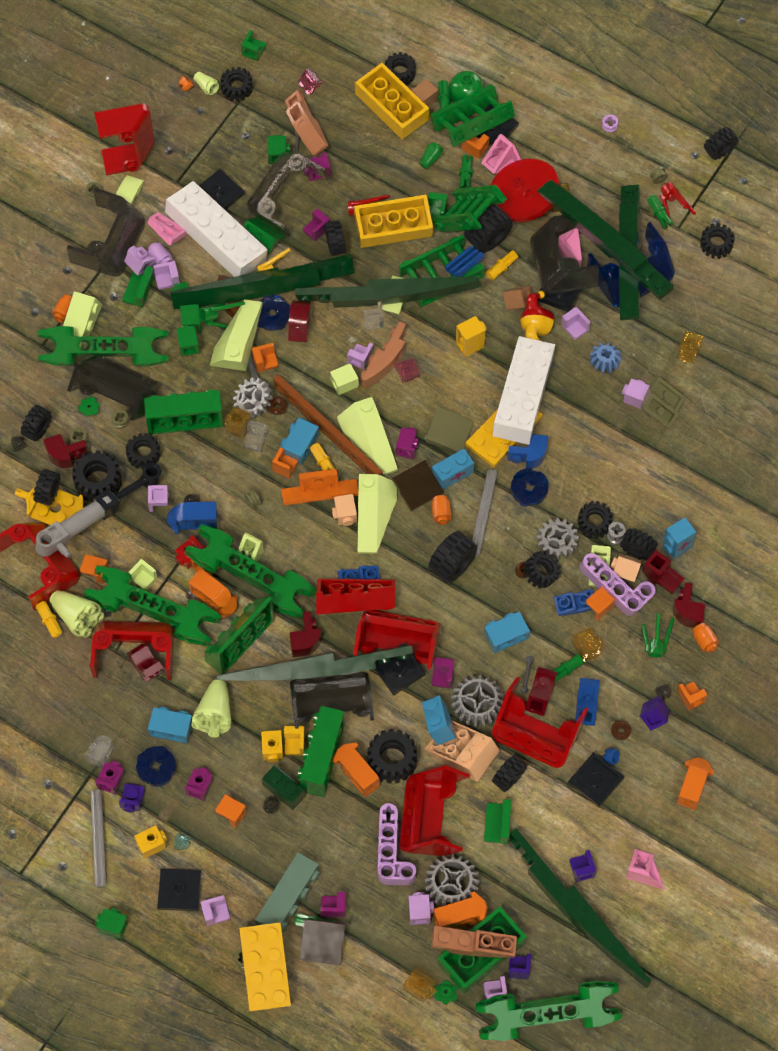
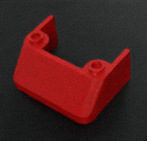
(130, 125)
(57, 576)
(391, 630)
(156, 633)
(532, 735)
(424, 811)

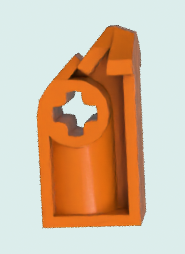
(213, 593)
(356, 769)
(694, 782)
(461, 914)

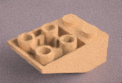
(469, 752)

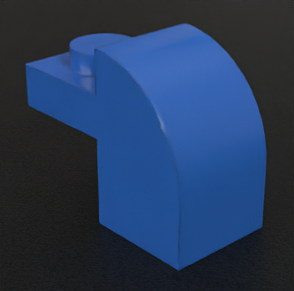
(532, 455)
(587, 698)

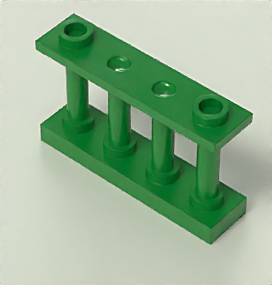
(467, 106)
(469, 206)
(440, 252)

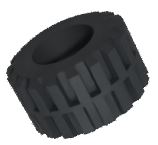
(494, 229)
(92, 463)
(452, 557)
(397, 741)

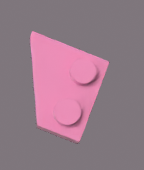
(166, 228)

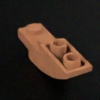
(305, 124)
(384, 360)
(474, 943)

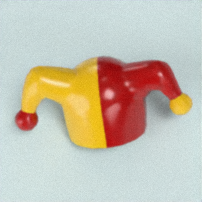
(535, 319)

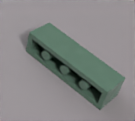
(289, 892)

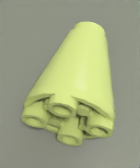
(77, 612)
(213, 710)

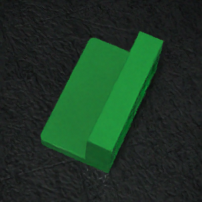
(263, 233)
(139, 287)
(497, 822)

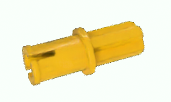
(501, 265)
(321, 457)
(49, 619)

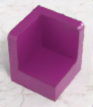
(315, 228)
(442, 672)
(333, 905)

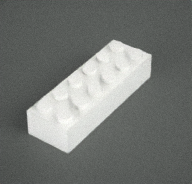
(215, 230)
(523, 390)

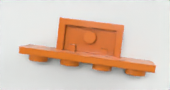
(318, 487)

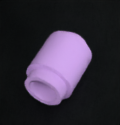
(160, 252)

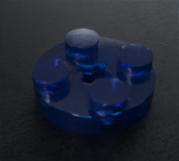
(282, 311)
(530, 477)
(151, 776)

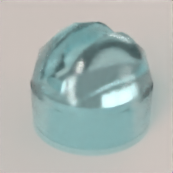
(181, 841)

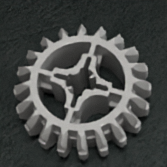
(469, 699)
(443, 867)

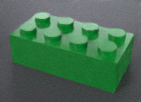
(183, 412)
(321, 751)
(468, 970)

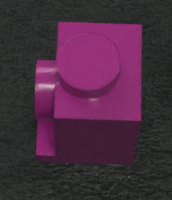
(323, 162)
(407, 443)
(112, 783)
(199, 790)

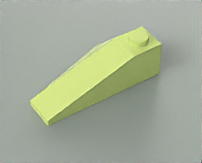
(365, 430)

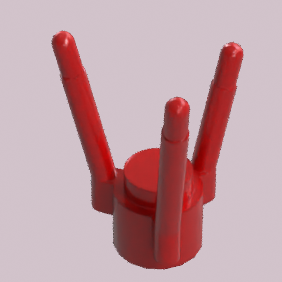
(670, 193)
(351, 204)

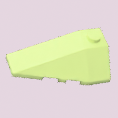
(237, 340)
(375, 505)

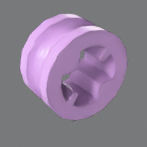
(614, 120)

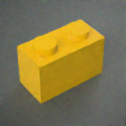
(470, 336)

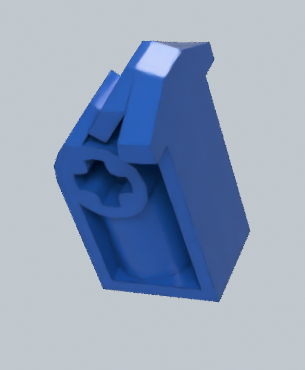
(191, 515)

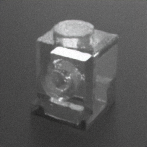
(100, 751)

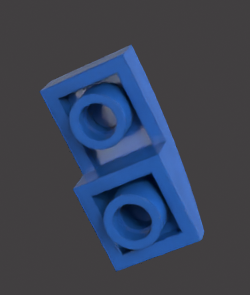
(362, 572)
(572, 603)

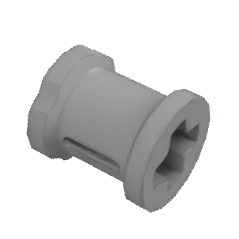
(612, 529)

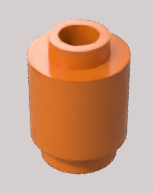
(61, 308)
(441, 509)
(705, 638)

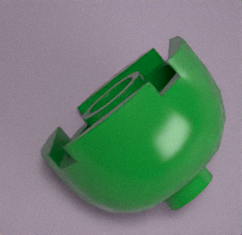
(464, 84)

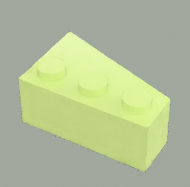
(82, 315)

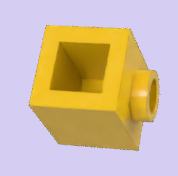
(272, 746)
(150, 841)

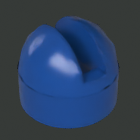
(611, 756)

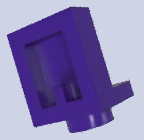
(132, 798)

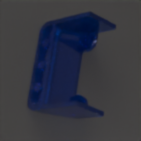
(660, 259)

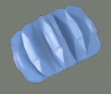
(605, 357)

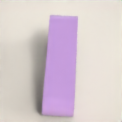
(615, 581)
(390, 844)

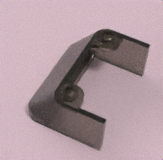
(261, 201)
(125, 233)
(556, 273)
(115, 382)
(338, 692)

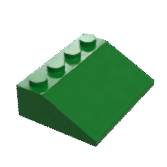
(240, 635)

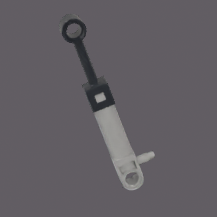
(102, 507)

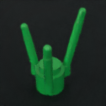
(210, 313)
(656, 647)

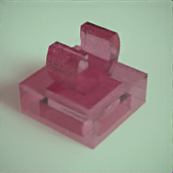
(309, 81)
(407, 370)

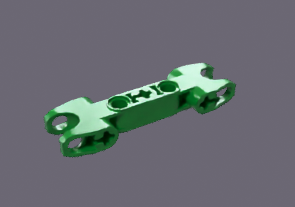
(69, 346)
(220, 552)
(185, 620)
(586, 1006)

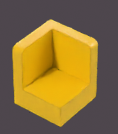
(294, 740)

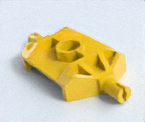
(69, 505)

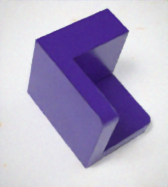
(654, 713)
(583, 867)
(519, 967)

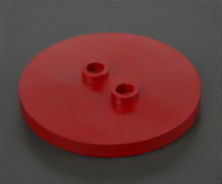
(520, 185)

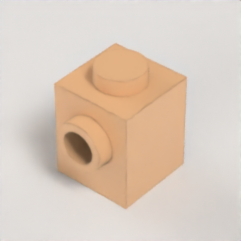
(344, 510)
(626, 567)

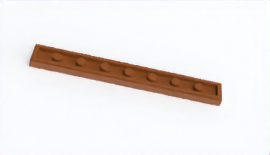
(325, 426)

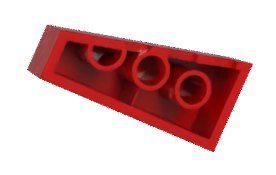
(354, 595)

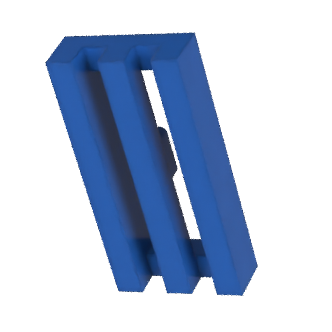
(461, 262)

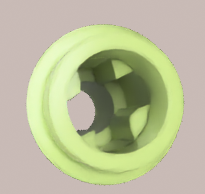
(206, 83)

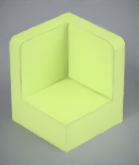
(344, 379)
(143, 575)

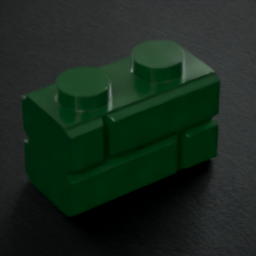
(283, 787)

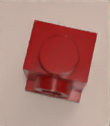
(181, 557)

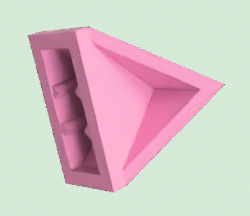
(500, 155)
(570, 245)
(644, 869)

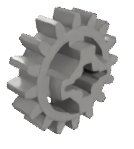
(253, 397)
(555, 545)

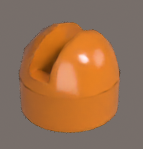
(185, 83)

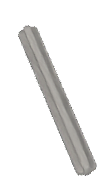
(484, 509)
(98, 838)

